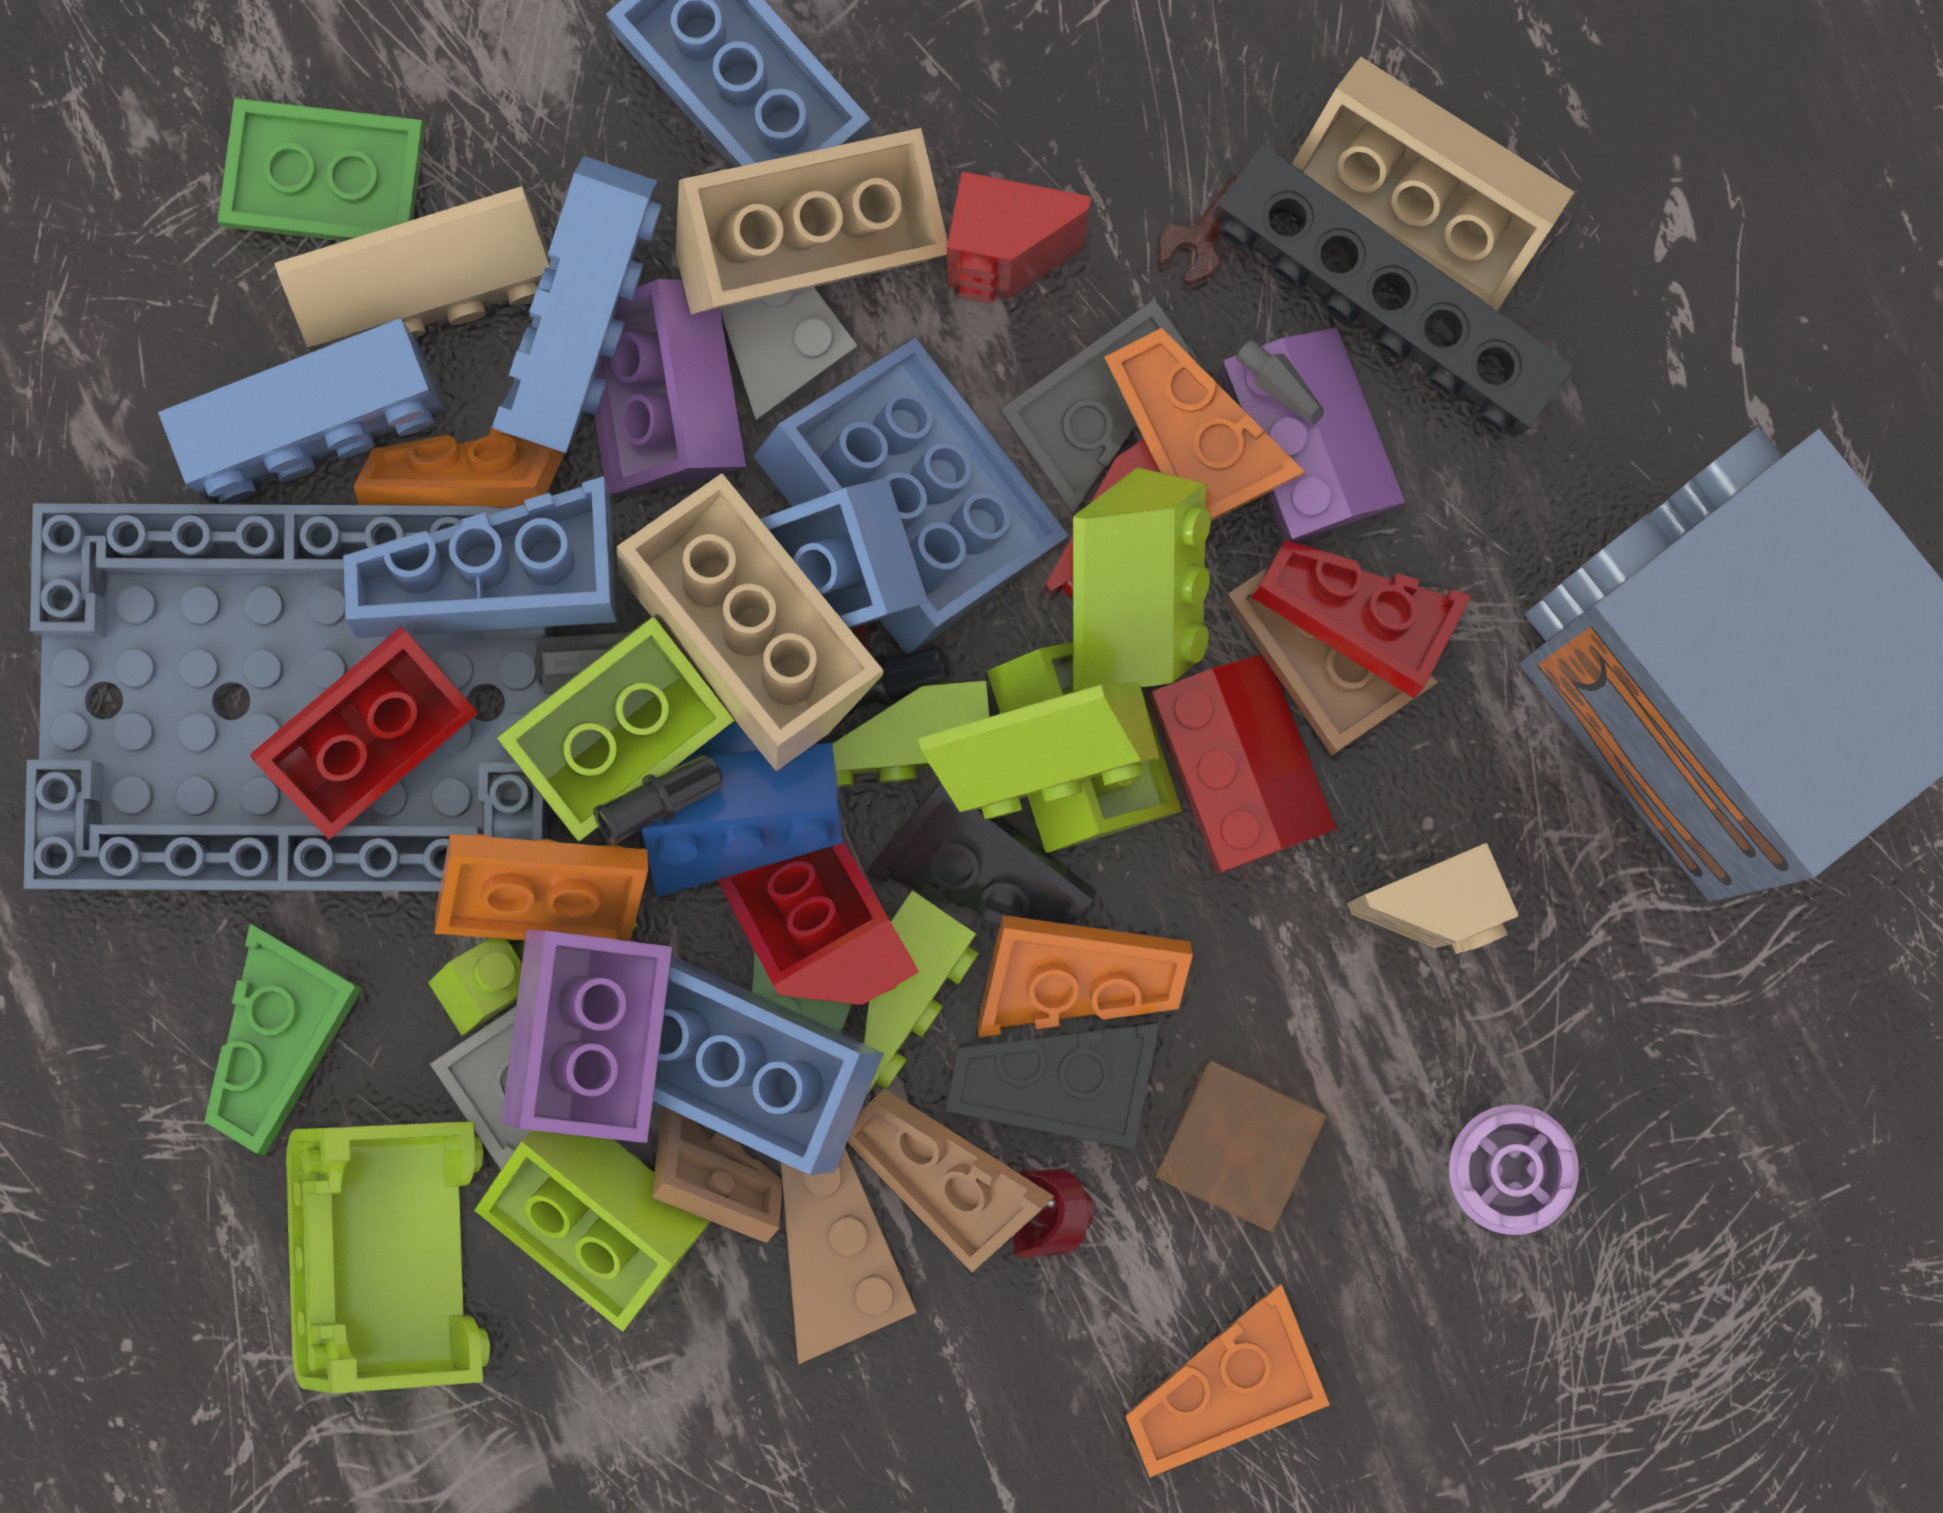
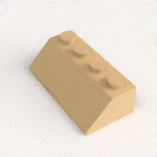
(1432, 181)
(807, 220)
(419, 271)
(748, 620)

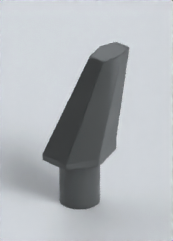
(1280, 380)

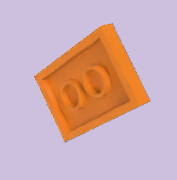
(522, 885)

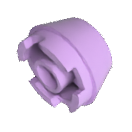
(1513, 1169)

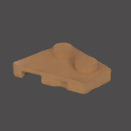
(715, 1178)

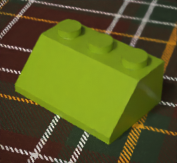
(1140, 582)
(613, 724)
(1043, 749)
(1099, 808)
(590, 1219)

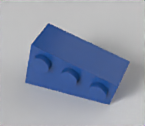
(749, 821)

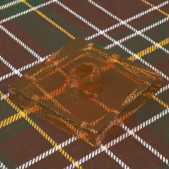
(1240, 1146)

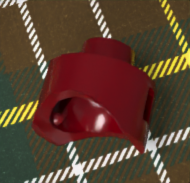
(1062, 1222)

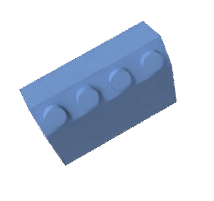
(955, 488)

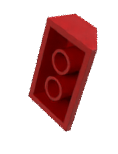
(1010, 235)
(364, 733)
(1241, 762)
(819, 928)

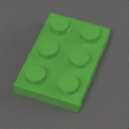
(319, 171)

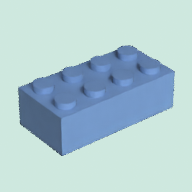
(740, 77)
(303, 413)
(853, 551)
(759, 1070)

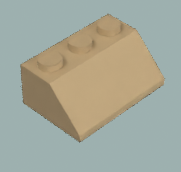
(1444, 904)

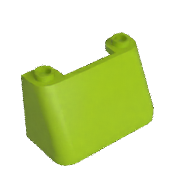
(380, 1257)

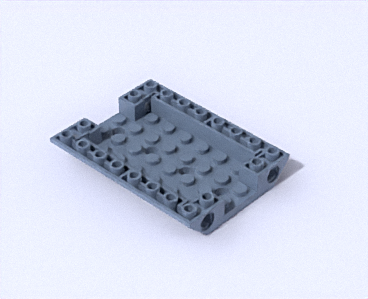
(253, 598)

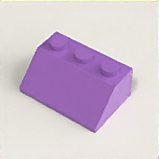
(667, 396)
(1341, 453)
(586, 1036)

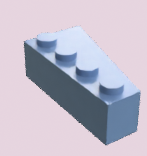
(578, 304)
(492, 572)

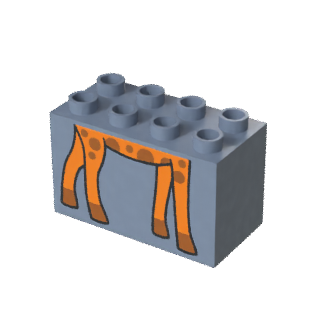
(1754, 665)

